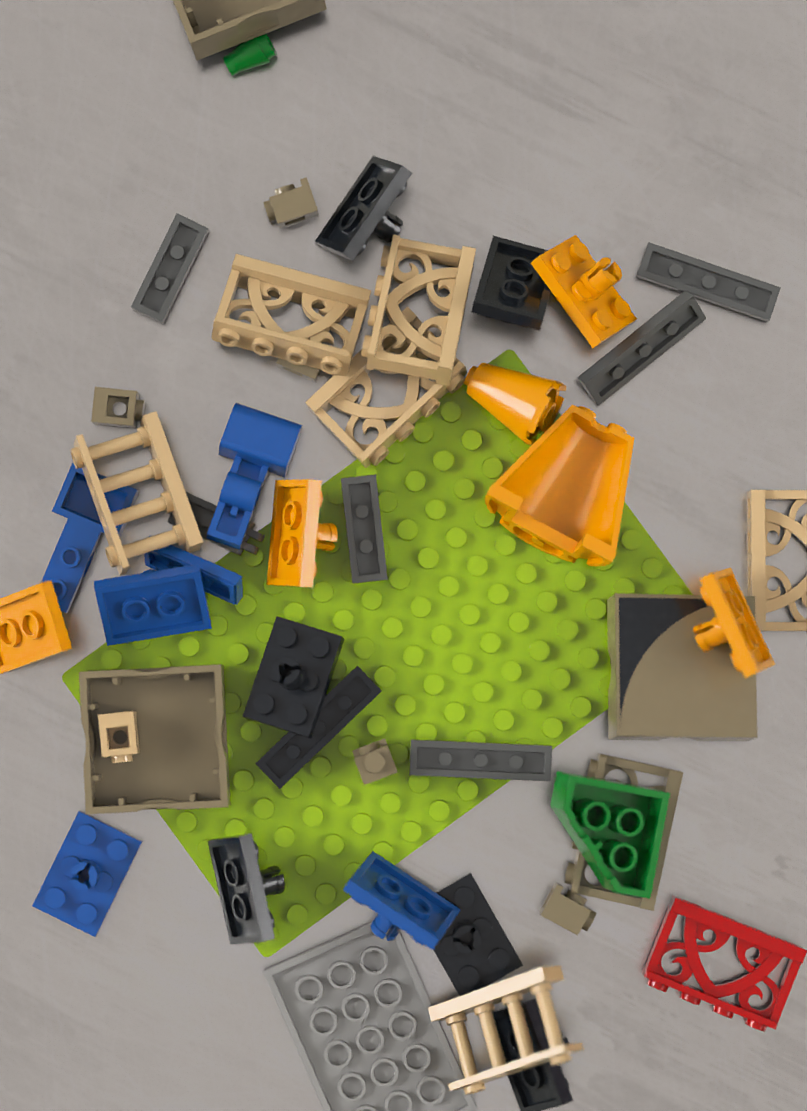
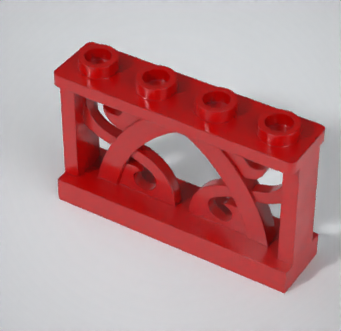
(770, 949)

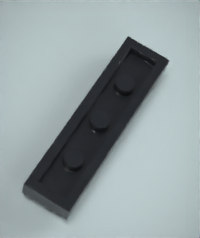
(336, 712)

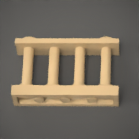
(171, 500)
(482, 1003)

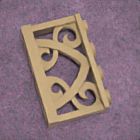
(298, 346)
(440, 348)
(337, 394)
(759, 523)

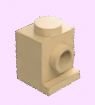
(109, 725)

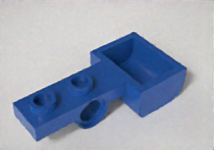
(258, 446)
(80, 534)

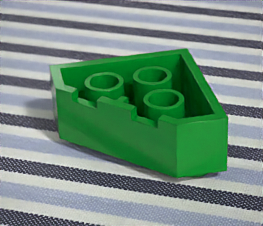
(614, 828)

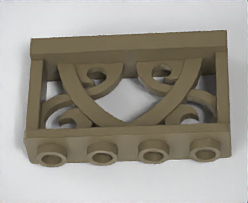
(576, 871)

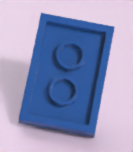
(152, 604)
(87, 873)
(400, 902)

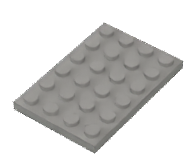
(366, 1027)

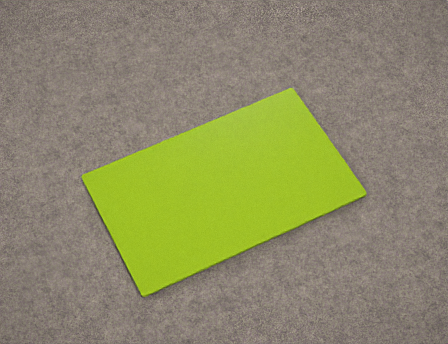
(462, 640)

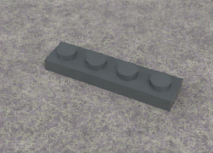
(708, 282)
(642, 347)
(480, 760)

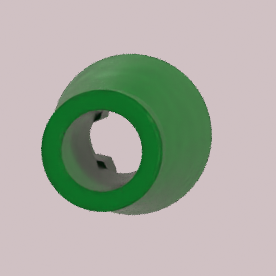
(250, 54)

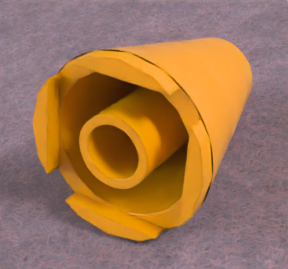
(516, 398)

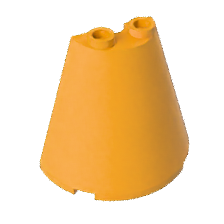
(568, 489)

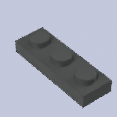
(170, 268)
(364, 529)

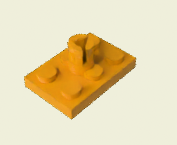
(585, 289)
(297, 533)
(732, 624)
(31, 627)

